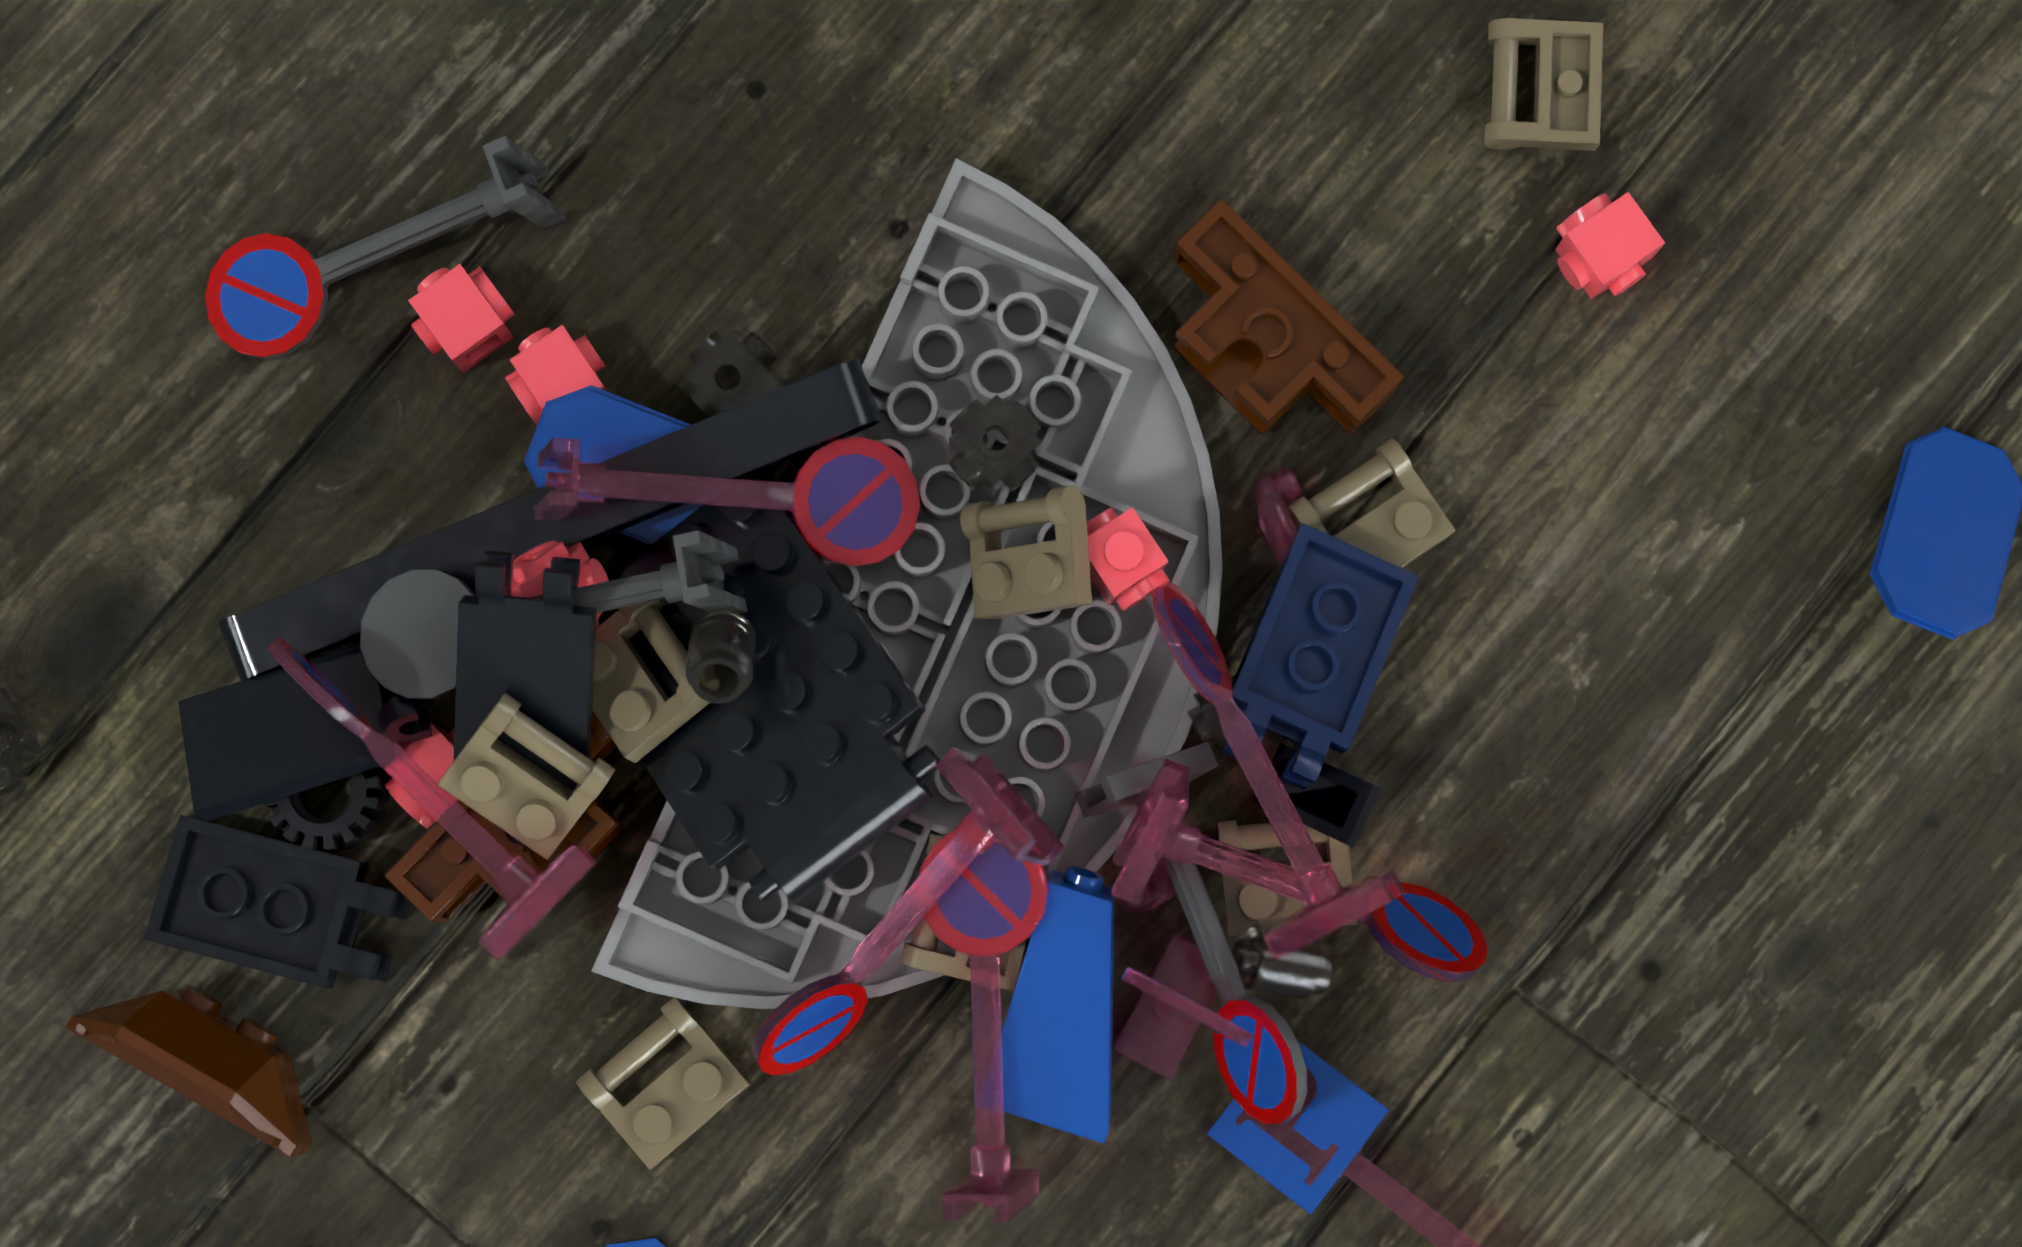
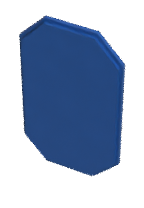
(606, 429)
(1947, 533)

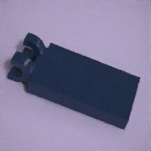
(1320, 648)

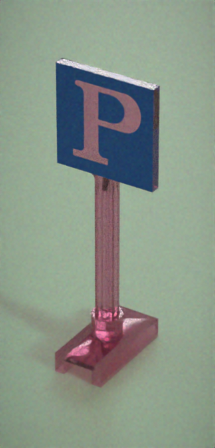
(1322, 1145)

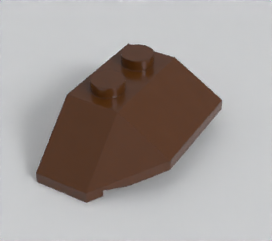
(206, 1059)

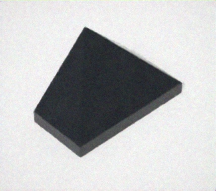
(1333, 804)

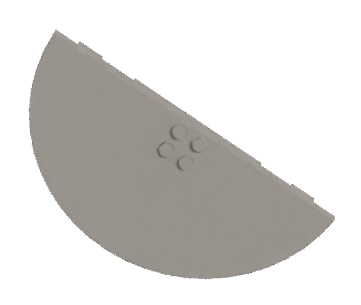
(1054, 697)

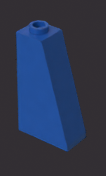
(1062, 1012)

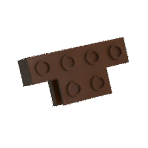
(1271, 333)
(443, 875)

